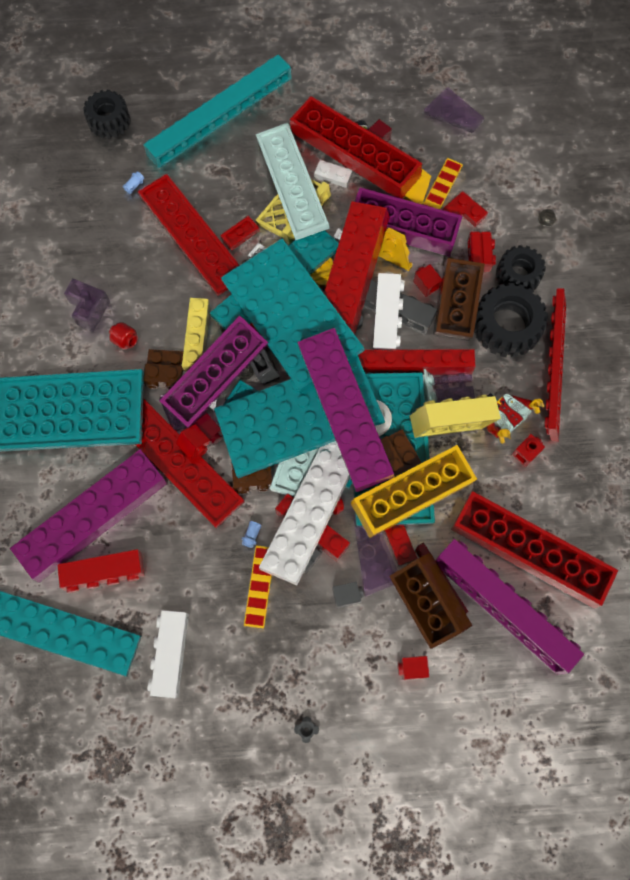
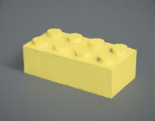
(454, 416)

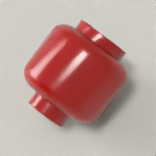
(123, 335)

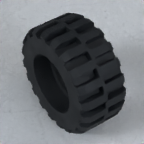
(517, 300)

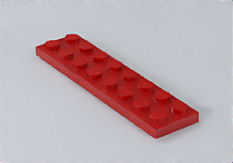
(189, 231)
(555, 369)
(192, 477)

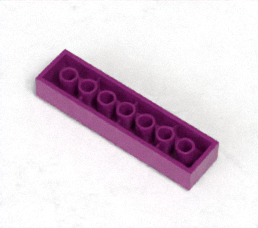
(345, 410)
(88, 516)
(509, 609)

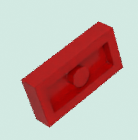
(240, 233)
(400, 544)

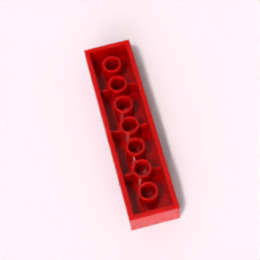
(356, 147)
(356, 260)
(535, 550)

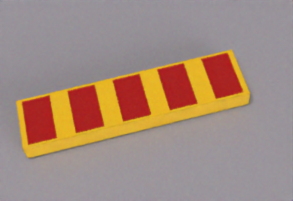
(443, 184)
(258, 592)

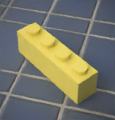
(196, 331)

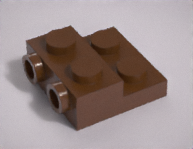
(163, 368)
(400, 452)
(257, 481)

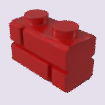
(481, 249)

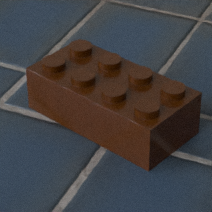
(459, 299)
(430, 601)

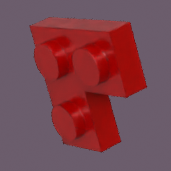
(467, 207)

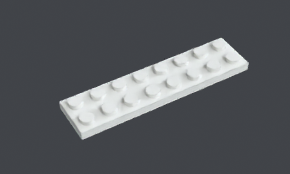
(307, 516)

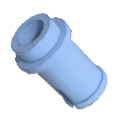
(136, 179)
(251, 534)

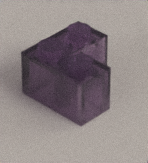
(89, 301)

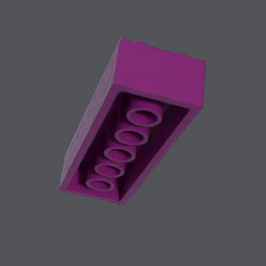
(422, 225)
(214, 372)

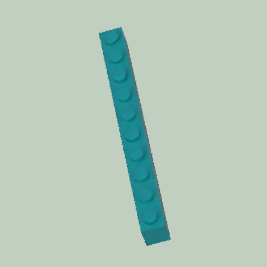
(217, 111)

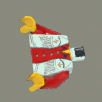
(513, 412)

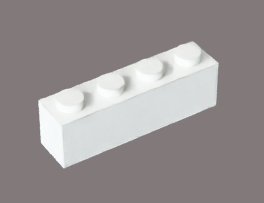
(387, 311)
(169, 654)

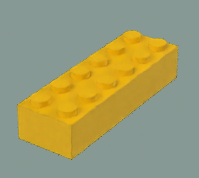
(413, 491)

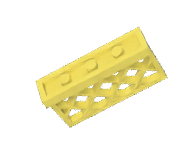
(323, 193)

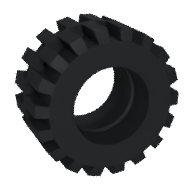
(103, 103)
(523, 258)

